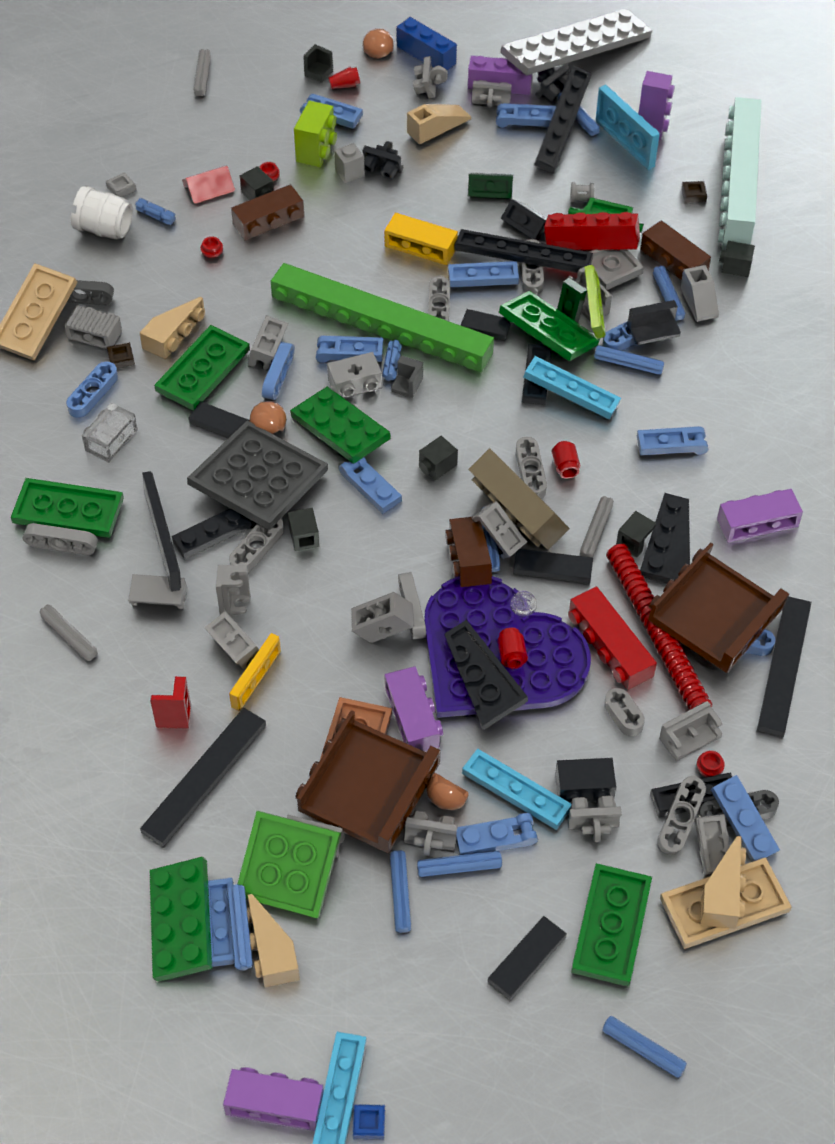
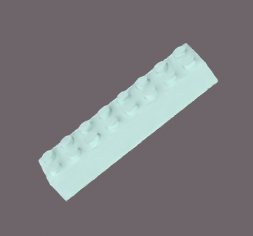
(740, 172)

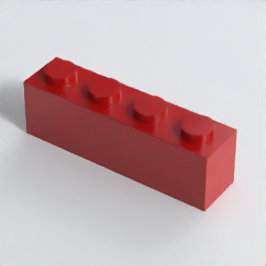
(593, 231)
(612, 638)

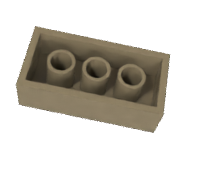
(517, 500)

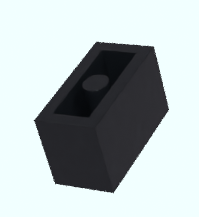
(585, 779)

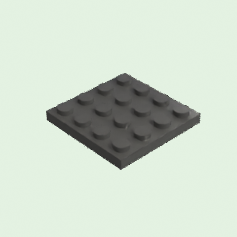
(257, 474)

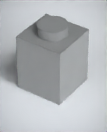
(349, 163)

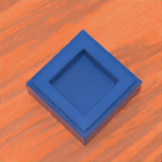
(368, 1121)

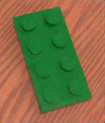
(549, 325)
(202, 367)
(340, 424)
(67, 506)
(180, 919)
(612, 925)

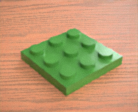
(288, 863)

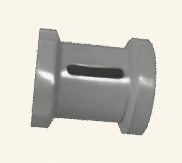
(581, 188)

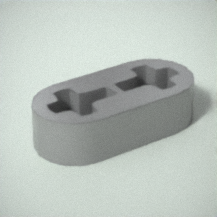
(620, 713)

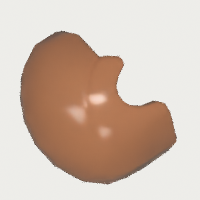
(378, 43)
(268, 416)
(445, 793)

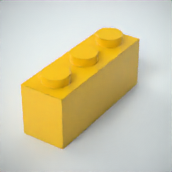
(420, 238)

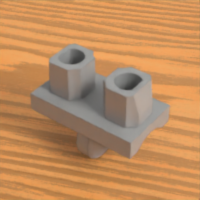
(428, 77)
(491, 93)
(594, 820)
(431, 833)

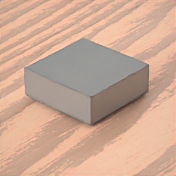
(121, 185)

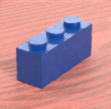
(423, 42)

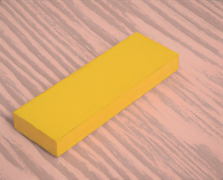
(255, 672)

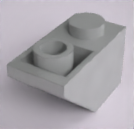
(700, 293)

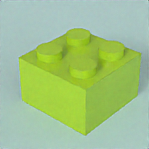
(315, 133)

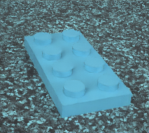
(627, 127)

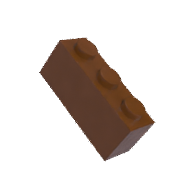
(267, 212)
(672, 249)
(469, 552)

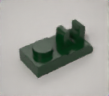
(490, 185)
(572, 299)

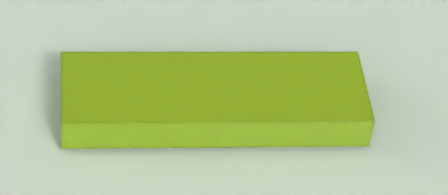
(595, 301)

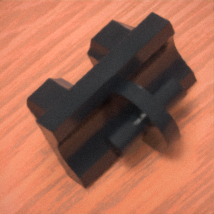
(549, 80)
(384, 157)

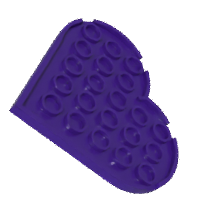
(555, 651)

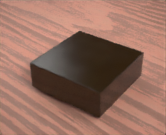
(694, 192)
(121, 355)

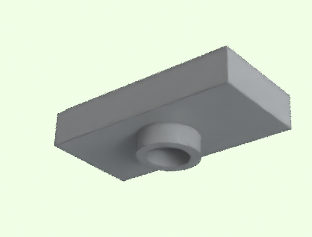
(712, 841)

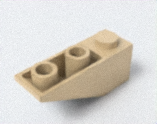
(434, 119)
(168, 329)
(722, 891)
(275, 948)

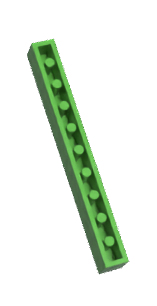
(382, 317)

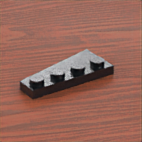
(669, 541)
(485, 678)

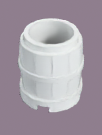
(101, 213)

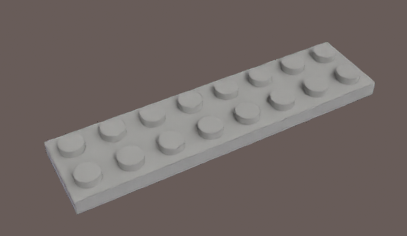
(575, 41)

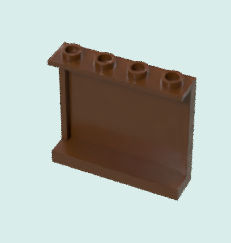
(715, 609)
(367, 783)

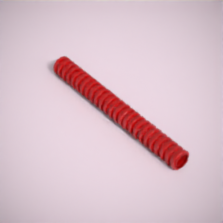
(666, 645)

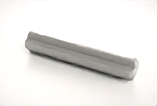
(202, 72)
(596, 527)
(68, 632)

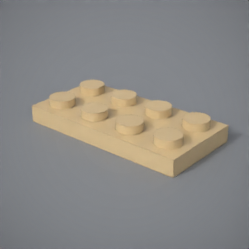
(35, 311)
(762, 899)

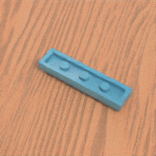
(572, 387)
(516, 789)
(340, 1089)

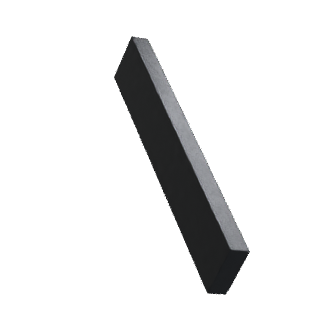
(562, 119)
(522, 251)
(161, 531)
(784, 667)
(202, 777)

